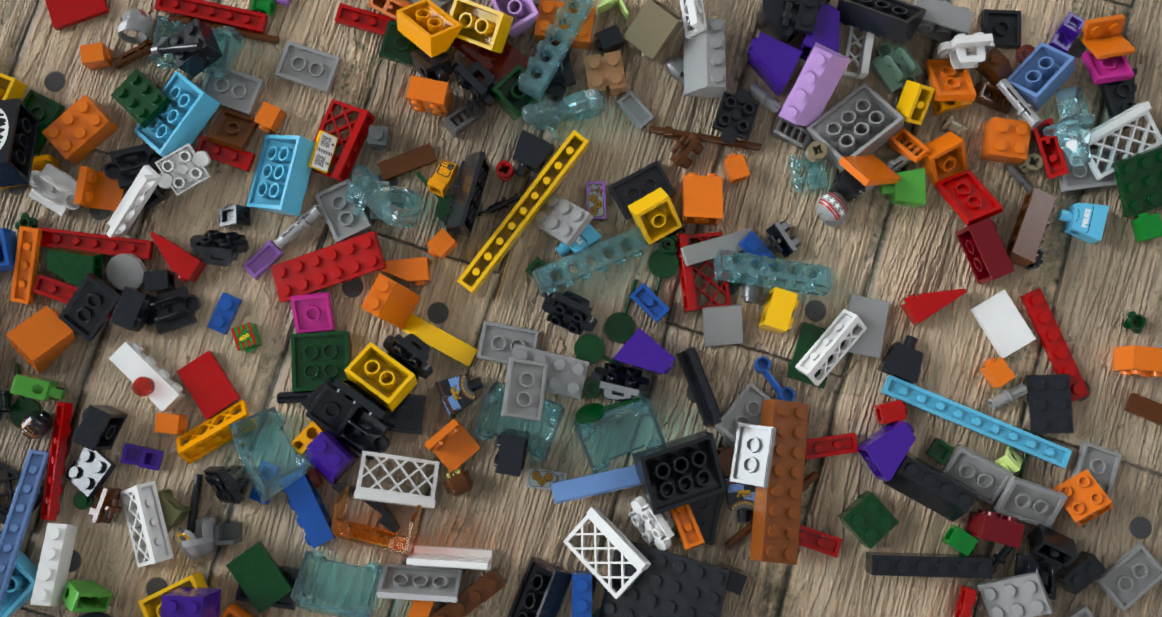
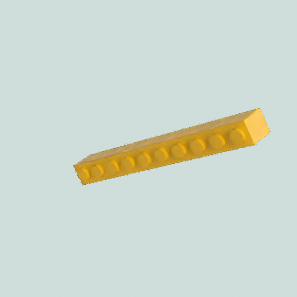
(523, 212)

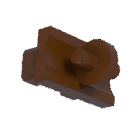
(683, 148)
(107, 505)

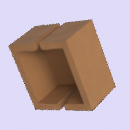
(605, 72)

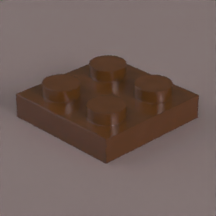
(232, 129)

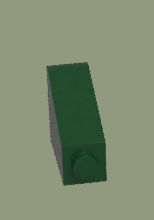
(74, 264)

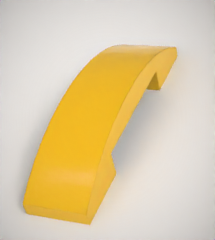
(440, 340)

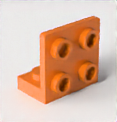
(1105, 37)
(97, 190)
(453, 445)
(1085, 498)

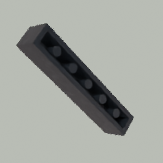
(928, 565)

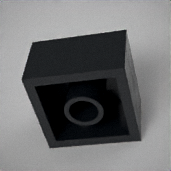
(196, 61)
(99, 427)
(512, 452)

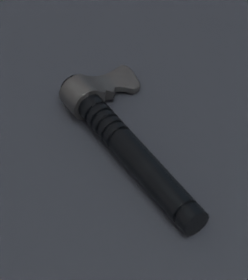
(160, 48)

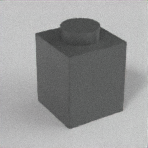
(379, 137)

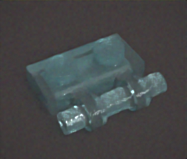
(814, 172)

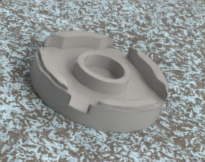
(125, 271)

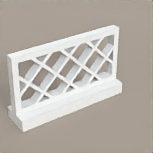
(1117, 124)
(391, 496)
(151, 518)
(620, 542)
(451, 557)

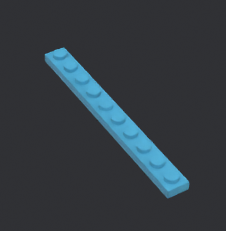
(976, 421)

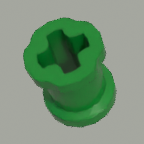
(265, 6)

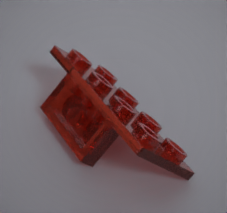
(495, 62)

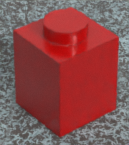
(891, 411)

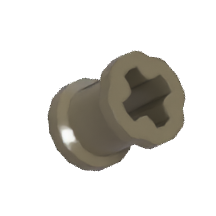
(953, 126)
(1031, 159)

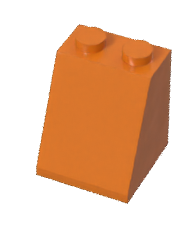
(701, 199)
(391, 301)
(41, 338)

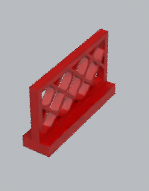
(353, 142)
(687, 277)

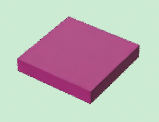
(1108, 69)
(313, 312)

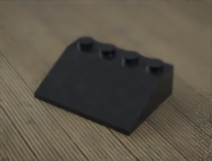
(468, 194)
(680, 472)

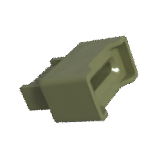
(172, 510)

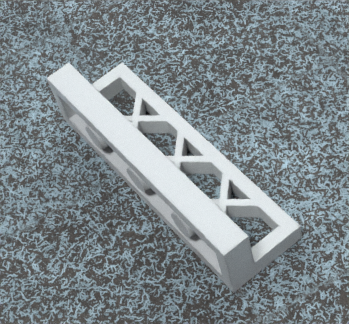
(696, 17)
(864, 55)
(133, 201)
(829, 344)

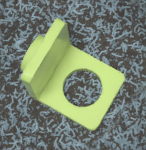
(608, 4)
(1009, 462)

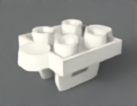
(966, 50)
(183, 169)
(53, 189)
(652, 527)

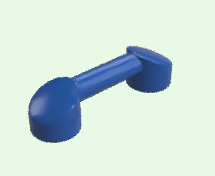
(762, 366)

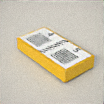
(323, 151)

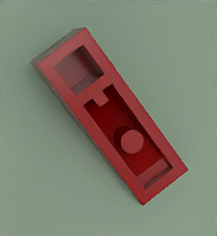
(1049, 151)
(179, 260)
(926, 304)

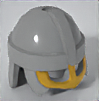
(202, 542)

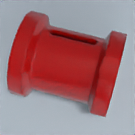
(499, 169)

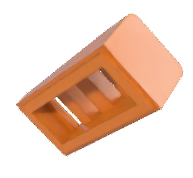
(903, 134)

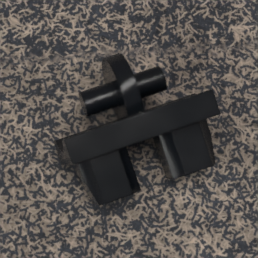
(781, 240)

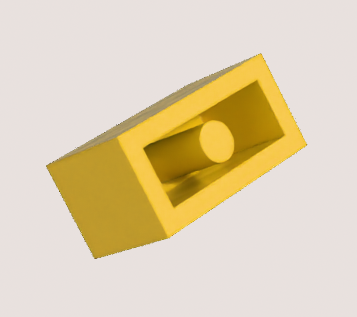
(914, 102)

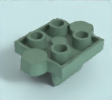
(895, 66)

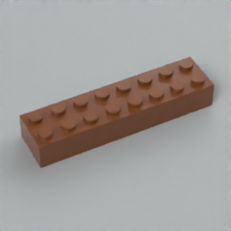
(779, 506)

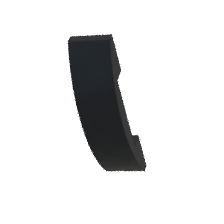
(388, 518)

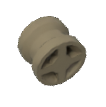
(813, 155)

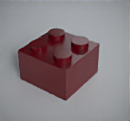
(995, 528)

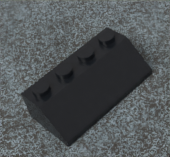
(884, 18)
(932, 488)
(541, 590)

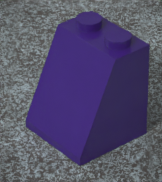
(825, 31)
(772, 61)
(645, 354)
(887, 449)
(330, 456)
(191, 602)

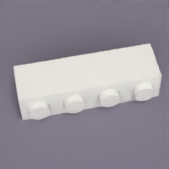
(136, 364)
(54, 564)

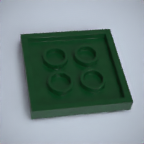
(1140, 181)
(318, 358)

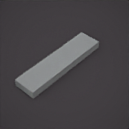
(709, 249)

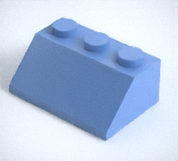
(1042, 74)

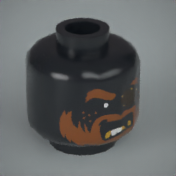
(36, 424)

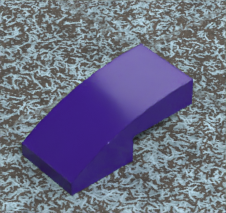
(1067, 32)
(142, 456)

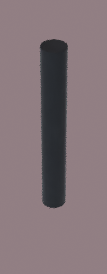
(194, 502)

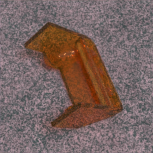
(370, 536)

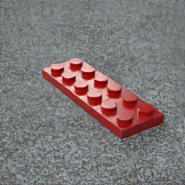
(328, 266)

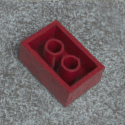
(985, 251)

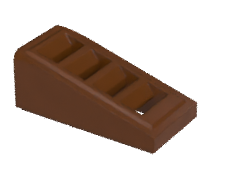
(983, 89)

